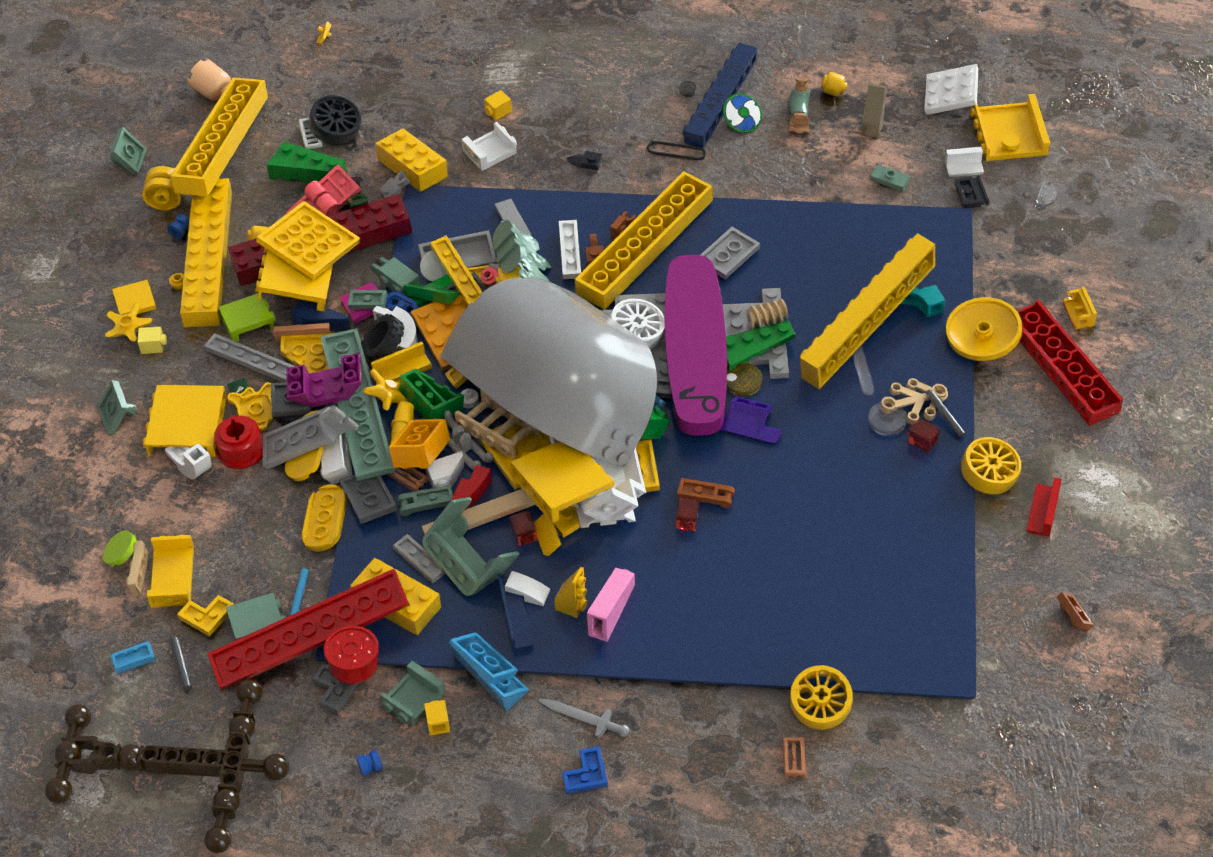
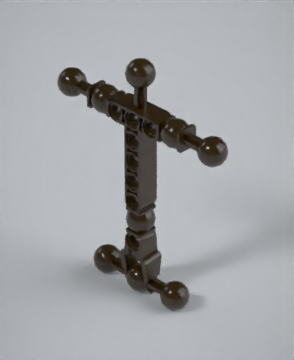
(132, 757)

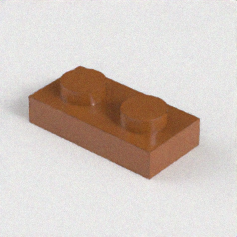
(1071, 606)

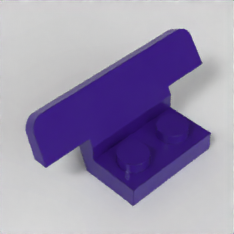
(749, 419)

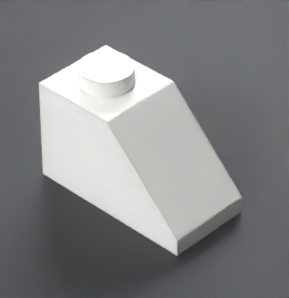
(445, 470)

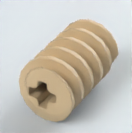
(767, 312)

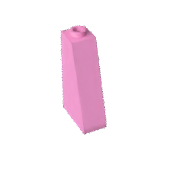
(609, 604)

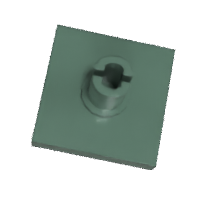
(127, 151)
(114, 407)

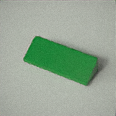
(431, 293)

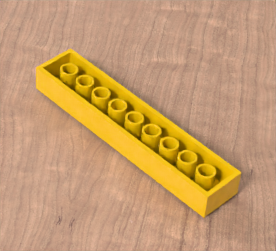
(219, 137)
(643, 240)
(206, 257)
(867, 311)

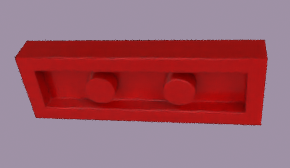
(1044, 508)

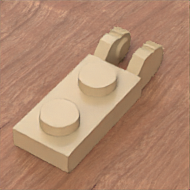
(137, 568)

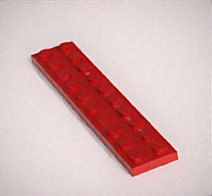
(307, 629)

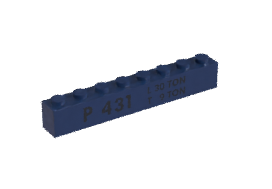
(728, 83)

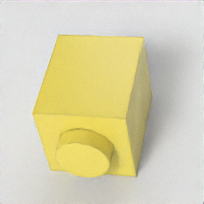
(151, 340)

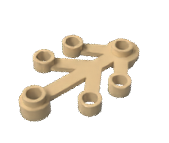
(889, 404)

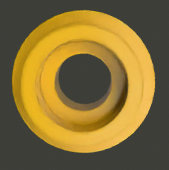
(176, 281)

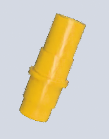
(402, 416)

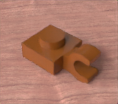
(620, 224)
(594, 250)

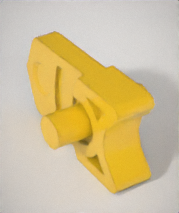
(323, 32)

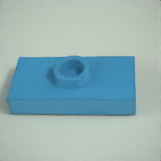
(132, 657)

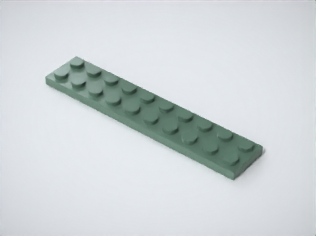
(368, 443)

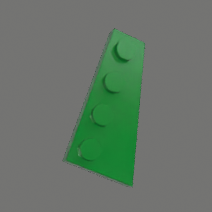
(756, 342)

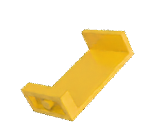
(171, 571)

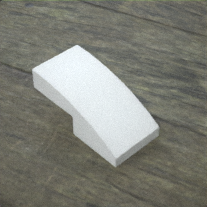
(532, 590)

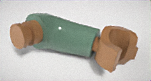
(799, 107)

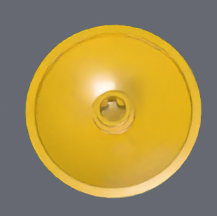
(983, 329)

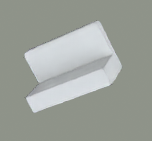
(964, 161)

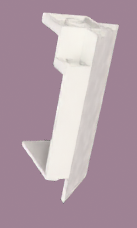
(616, 502)

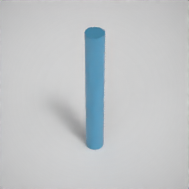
(299, 591)

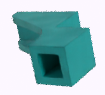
(926, 299)

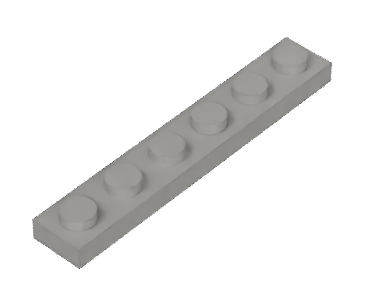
(247, 357)

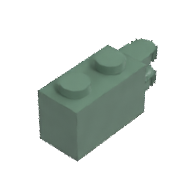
(394, 274)

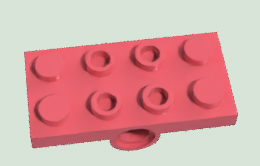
(330, 192)

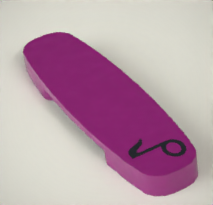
(695, 345)

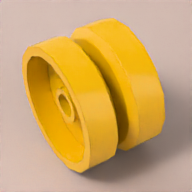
(159, 190)

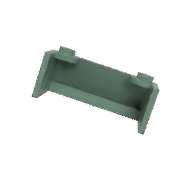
(456, 556)

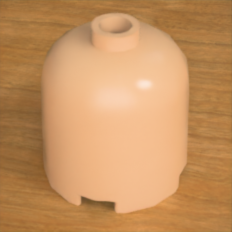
(208, 80)

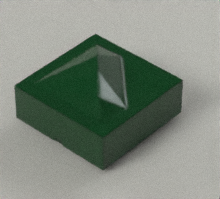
(238, 386)

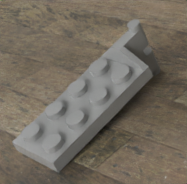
(304, 435)

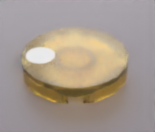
(744, 379)

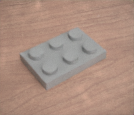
(731, 251)

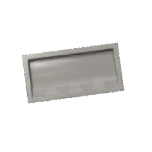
(472, 248)

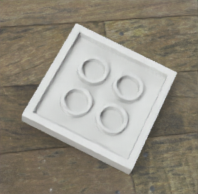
(951, 89)

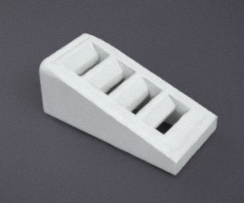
(304, 123)

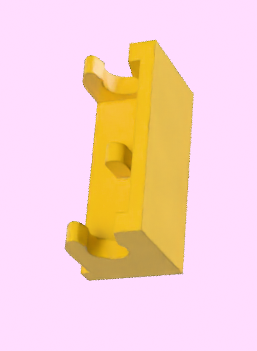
(1080, 308)

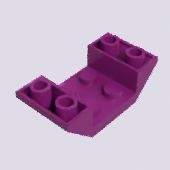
(326, 385)

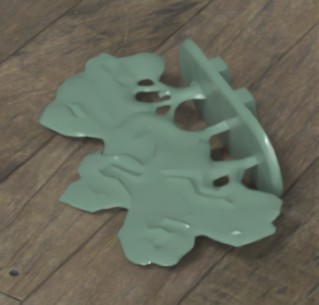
(515, 247)

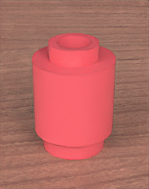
(488, 276)

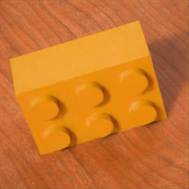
(419, 443)

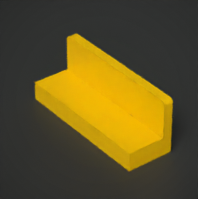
(401, 362)

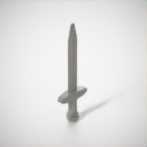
(603, 723)

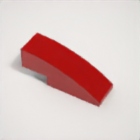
(475, 486)

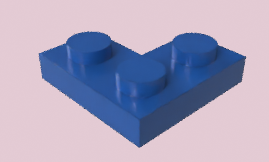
(590, 776)

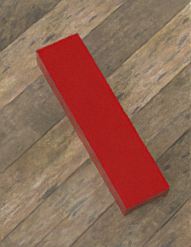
(1067, 365)

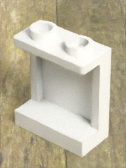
(490, 148)

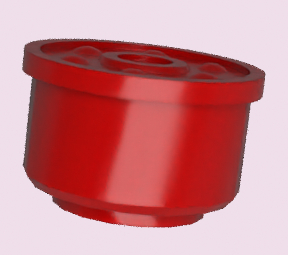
(238, 442)
(351, 654)

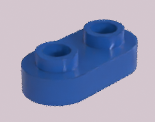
(403, 302)

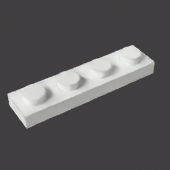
(569, 249)

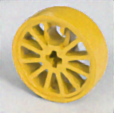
(993, 459)
(814, 701)

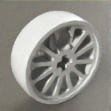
(641, 319)

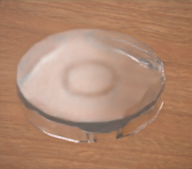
(887, 423)

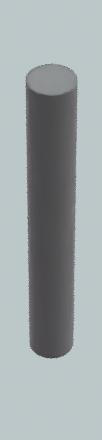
(945, 413)
(181, 663)

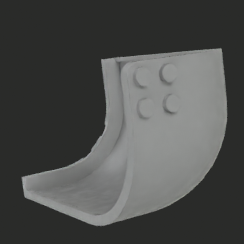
(557, 365)

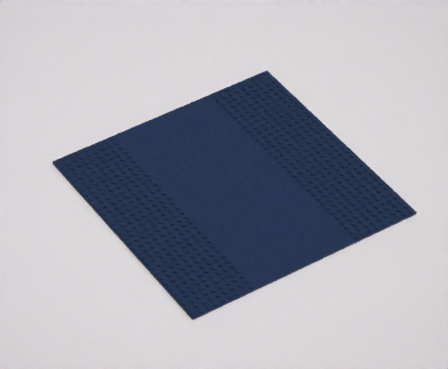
(835, 535)

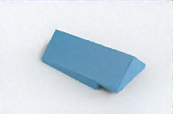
(489, 669)

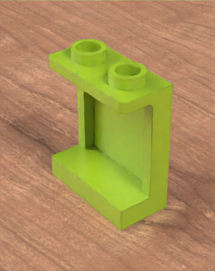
(246, 315)

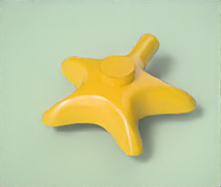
(127, 324)
(384, 390)

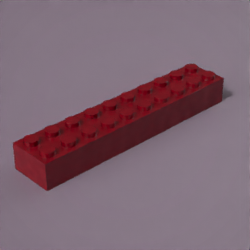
(370, 222)

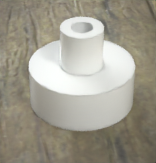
(470, 398)

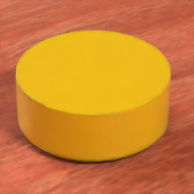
(1010, 142)

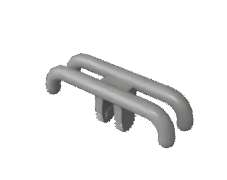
(463, 442)

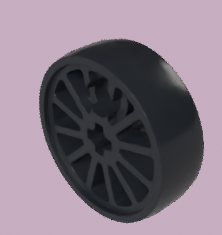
(335, 114)

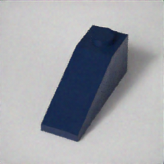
(306, 313)

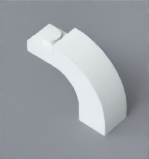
(410, 336)
(190, 461)

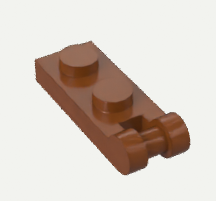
(706, 492)

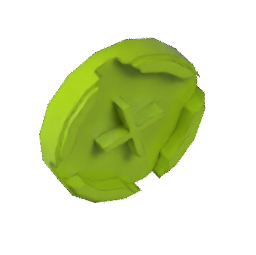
(119, 548)

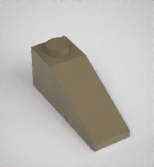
(874, 110)

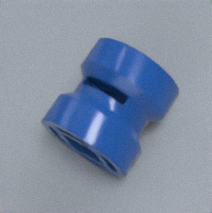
(179, 226)
(369, 763)

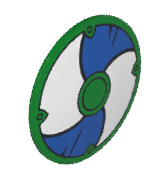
(742, 113)

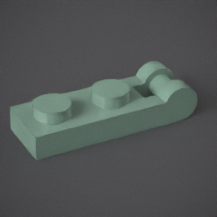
(424, 499)

